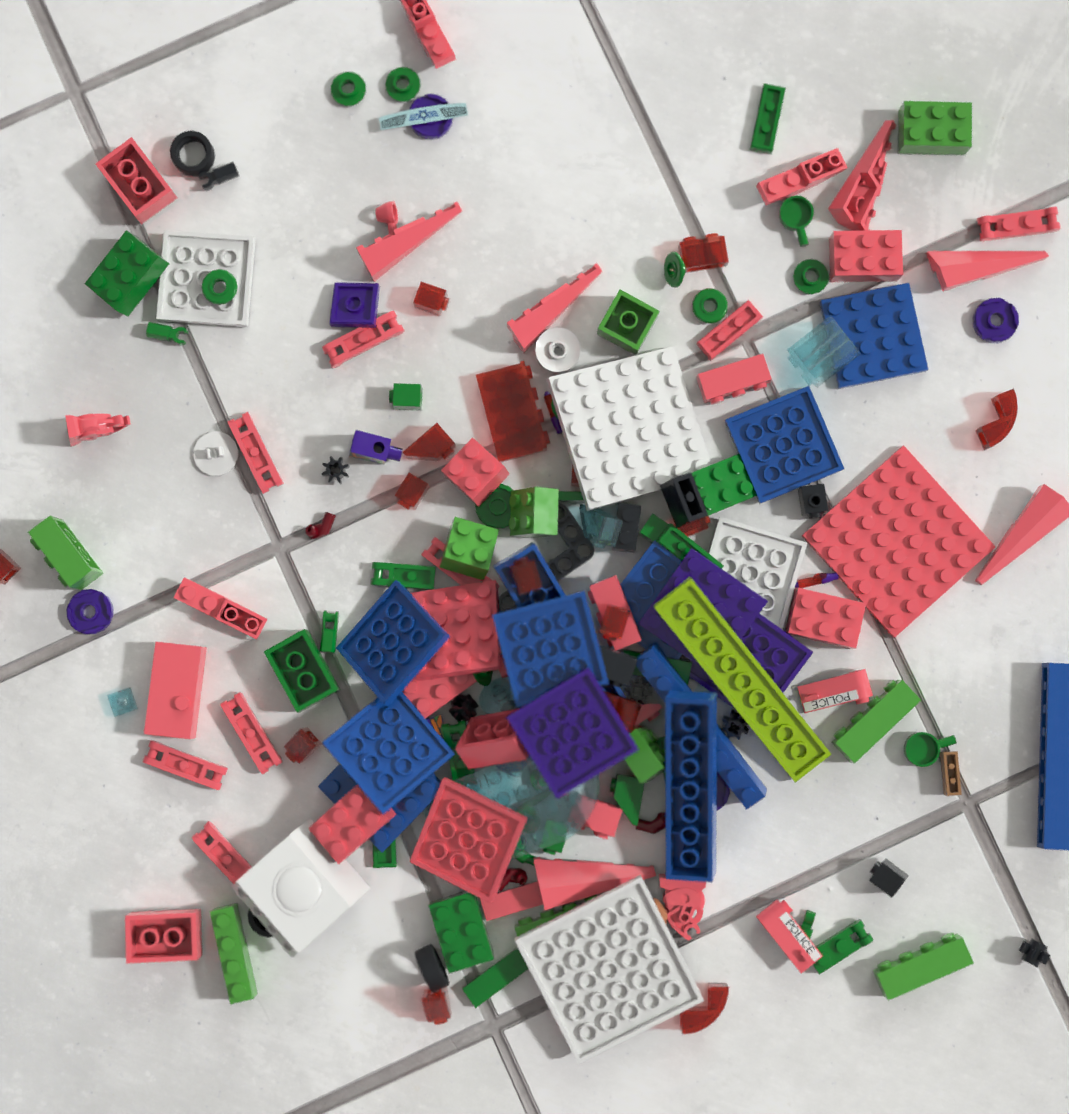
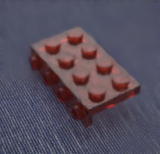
(513, 412)

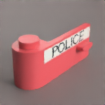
(836, 691)
(789, 935)

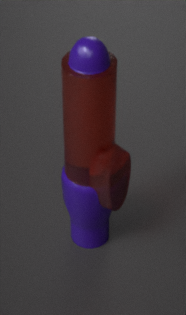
(555, 422)
(820, 578)

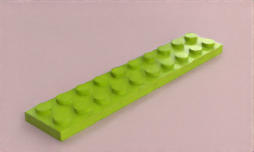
(742, 679)

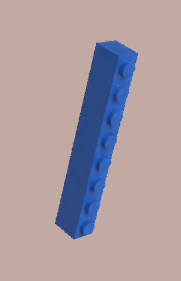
(1054, 758)
(730, 762)

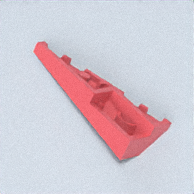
(857, 196)
(394, 247)
(964, 267)
(542, 315)
(1039, 517)
(571, 881)

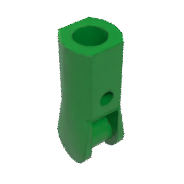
(329, 636)

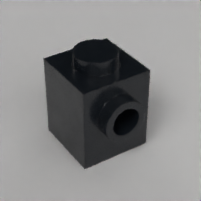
(813, 500)
(887, 877)

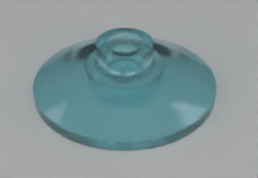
(497, 696)

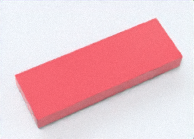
(729, 330)
(513, 901)

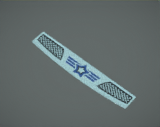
(423, 115)

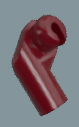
(322, 529)
(653, 826)
(514, 875)

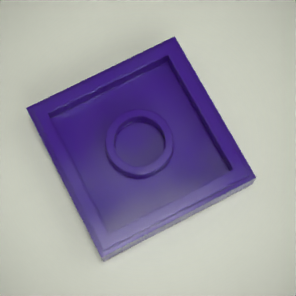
(354, 305)

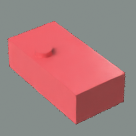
(175, 690)

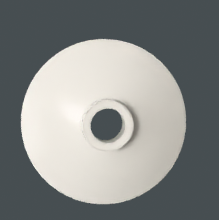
(562, 339)

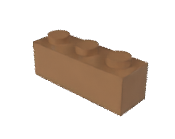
(950, 773)

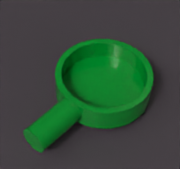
(796, 215)
(924, 749)

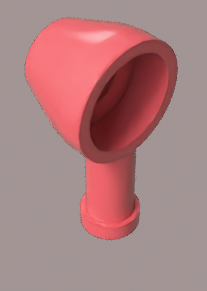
(388, 214)

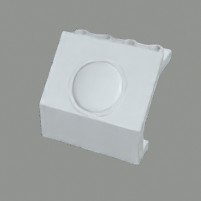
(299, 889)

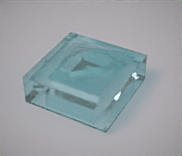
(122, 702)

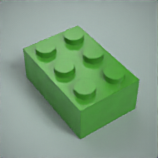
(934, 127)
(64, 553)

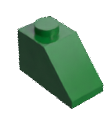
(628, 795)

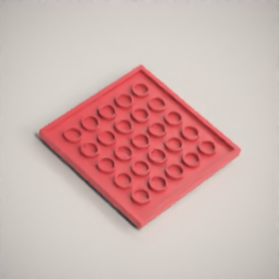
(898, 541)

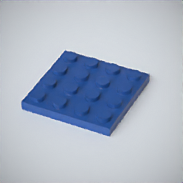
(883, 330)
(784, 444)
(644, 585)
(392, 642)
(548, 645)
(388, 750)
(339, 783)

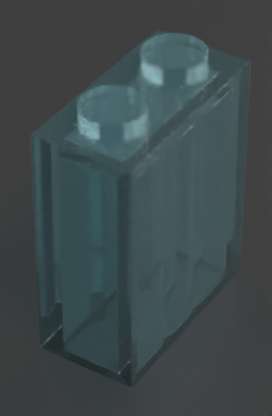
(822, 352)

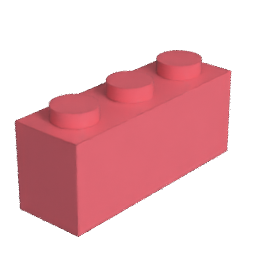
(734, 379)
(610, 592)

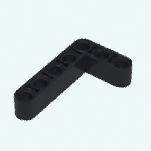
(571, 553)

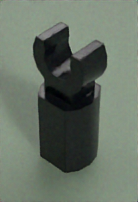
(219, 175)

